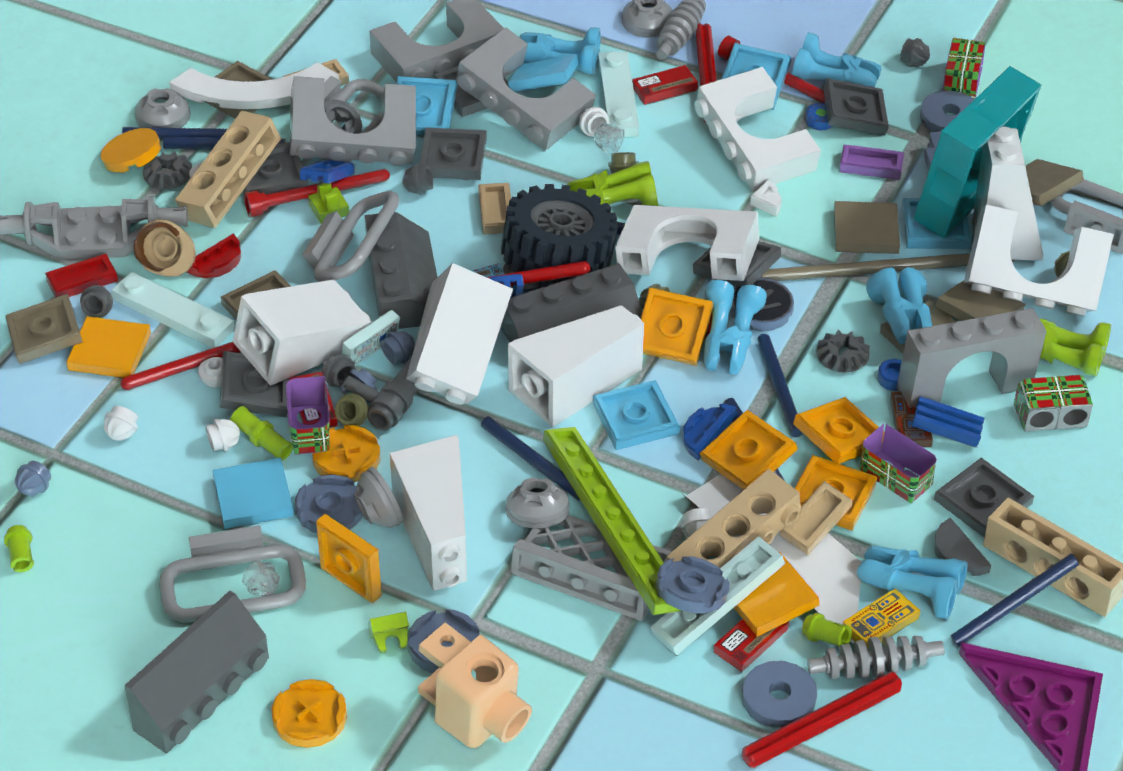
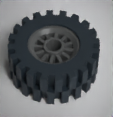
(557, 229)

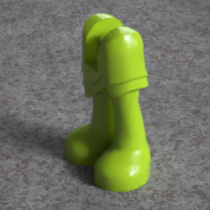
(622, 185)
(1076, 349)

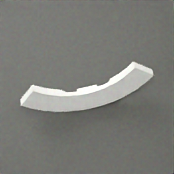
(240, 94)

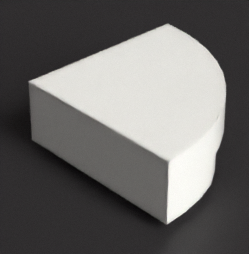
(767, 198)

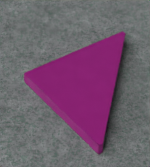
(1046, 699)

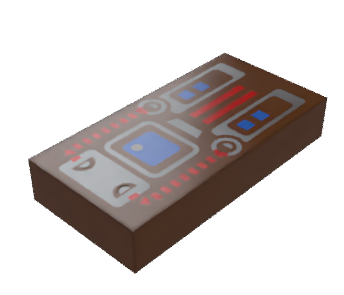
(903, 420)

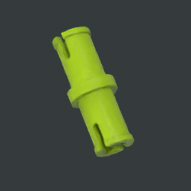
(262, 433)

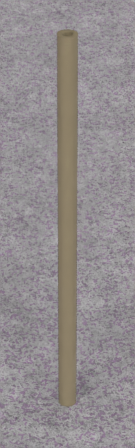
(866, 267)

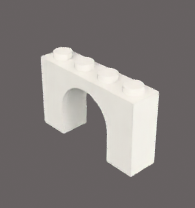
(755, 158)
(654, 228)
(992, 266)

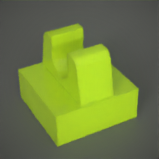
(327, 201)
(389, 626)

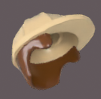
(164, 248)

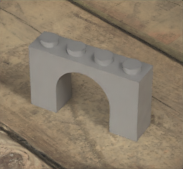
(408, 58)
(539, 119)
(316, 136)
(934, 350)

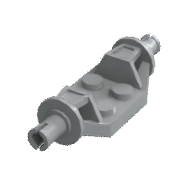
(88, 230)

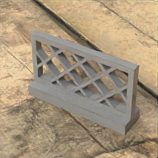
(576, 577)

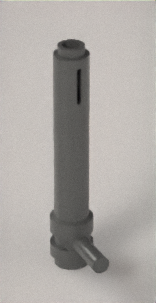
(388, 403)

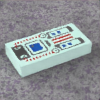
(369, 338)

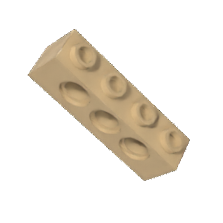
(228, 168)
(740, 517)
(1039, 544)

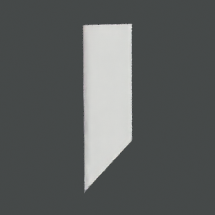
(827, 569)

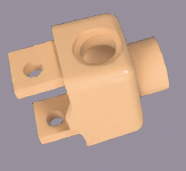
(470, 706)

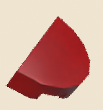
(217, 259)

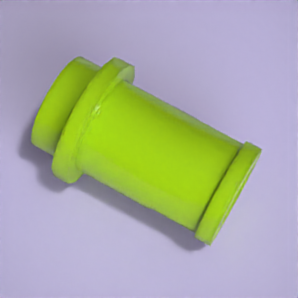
(18, 541)
(819, 628)

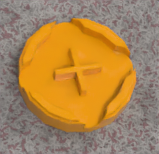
(131, 148)
(350, 453)
(309, 713)

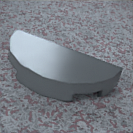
(953, 543)

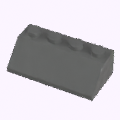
(402, 269)
(569, 302)
(196, 673)

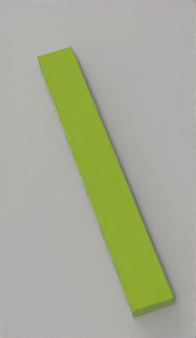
(609, 513)

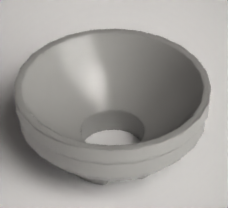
(645, 21)
(170, 114)
(377, 500)
(537, 504)

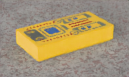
(883, 617)

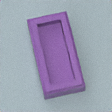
(871, 162)

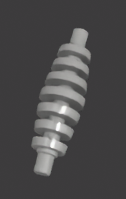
(679, 27)
(875, 657)

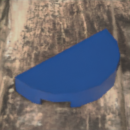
(705, 426)

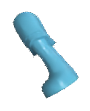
(544, 47)
(819, 65)
(902, 299)
(736, 338)
(894, 567)

